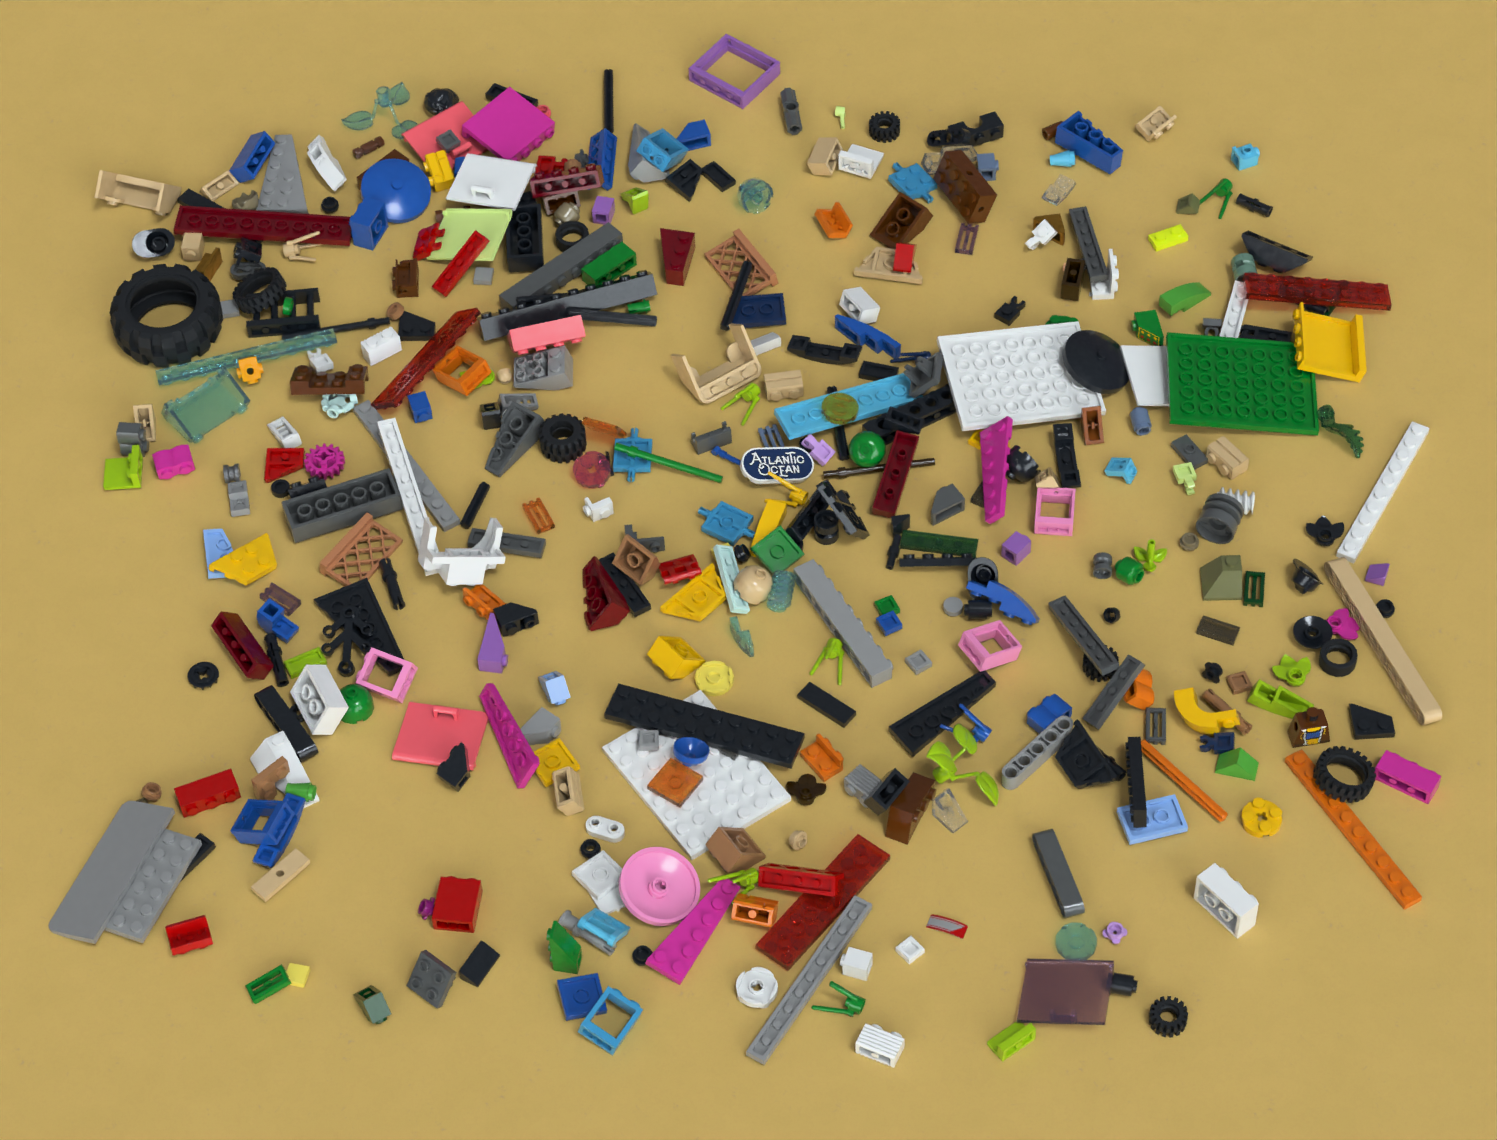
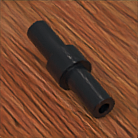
(893, 551)

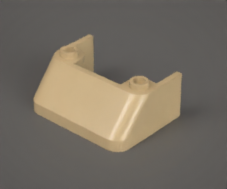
(136, 192)
(738, 371)

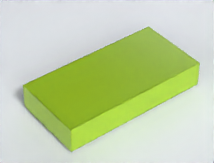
(296, 664)

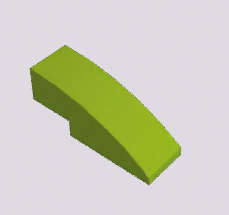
(1277, 701)

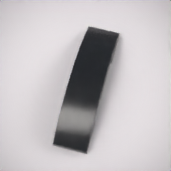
(824, 353)
(1065, 455)

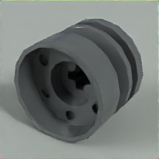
(1219, 518)

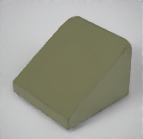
(1188, 205)

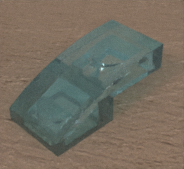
(742, 638)

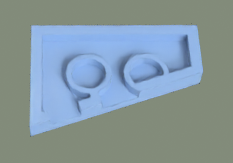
(216, 546)

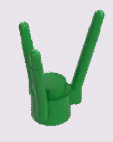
(1222, 189)
(854, 1002)

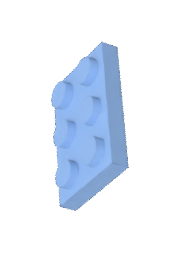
(1163, 820)

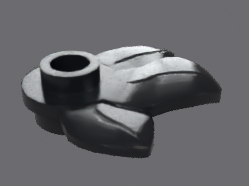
(1324, 529)

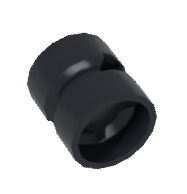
(826, 527)

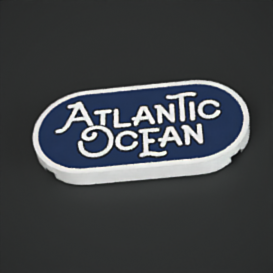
(786, 462)

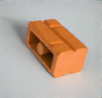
(754, 910)

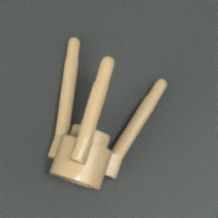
(291, 249)

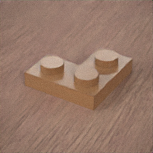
(265, 781)

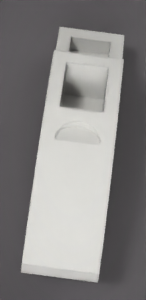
(325, 163)

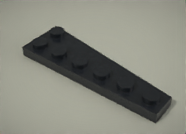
(924, 724)

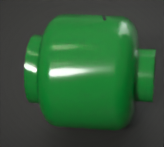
(1129, 570)

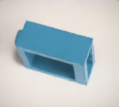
(664, 148)
(601, 1037)

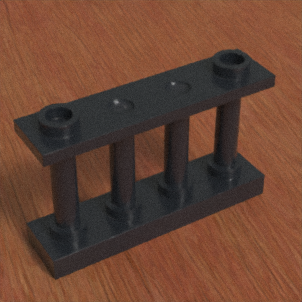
(293, 323)

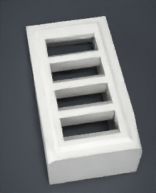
(286, 435)

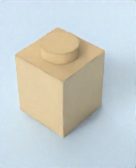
(192, 246)

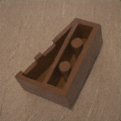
(909, 808)

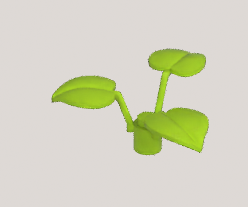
(941, 755)

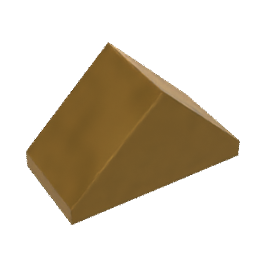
(1056, 222)

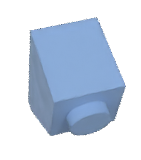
(554, 687)

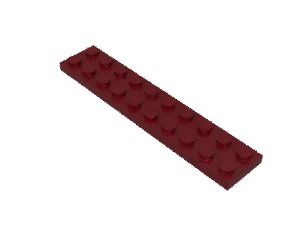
(263, 225)

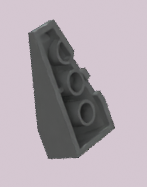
(516, 436)

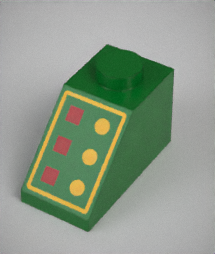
(1148, 327)

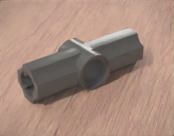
(791, 111)

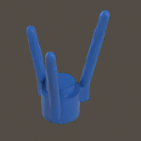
(980, 730)

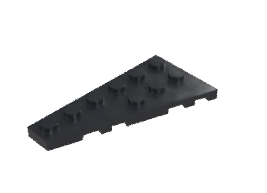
(362, 596)

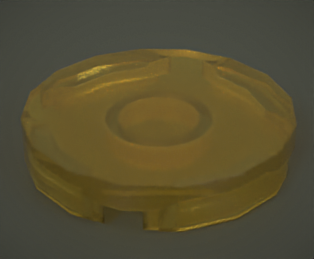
(840, 408)

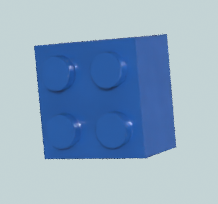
(368, 223)

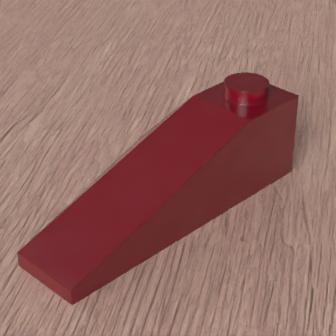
(603, 599)

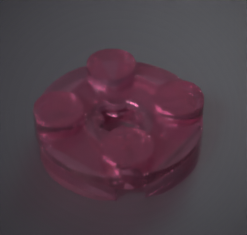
(595, 479)

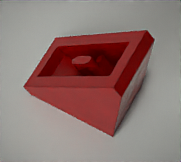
(904, 257)

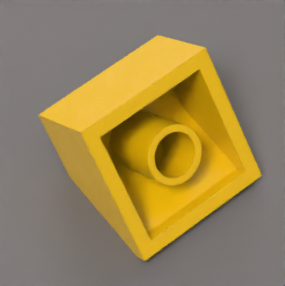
(675, 657)

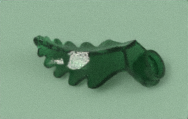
(1326, 416)

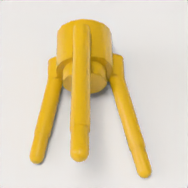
(797, 495)

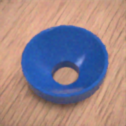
(690, 747)

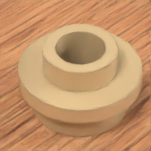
(798, 840)

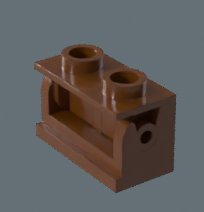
(406, 278)

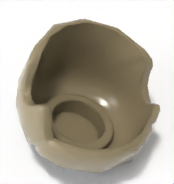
(246, 202)

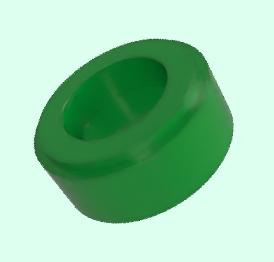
(288, 306)

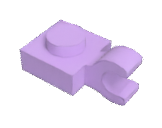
(820, 450)

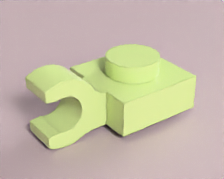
(1185, 474)

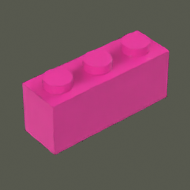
(1407, 777)

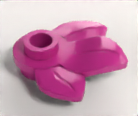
(1344, 625)

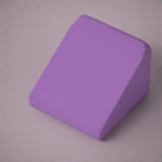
(1377, 573)

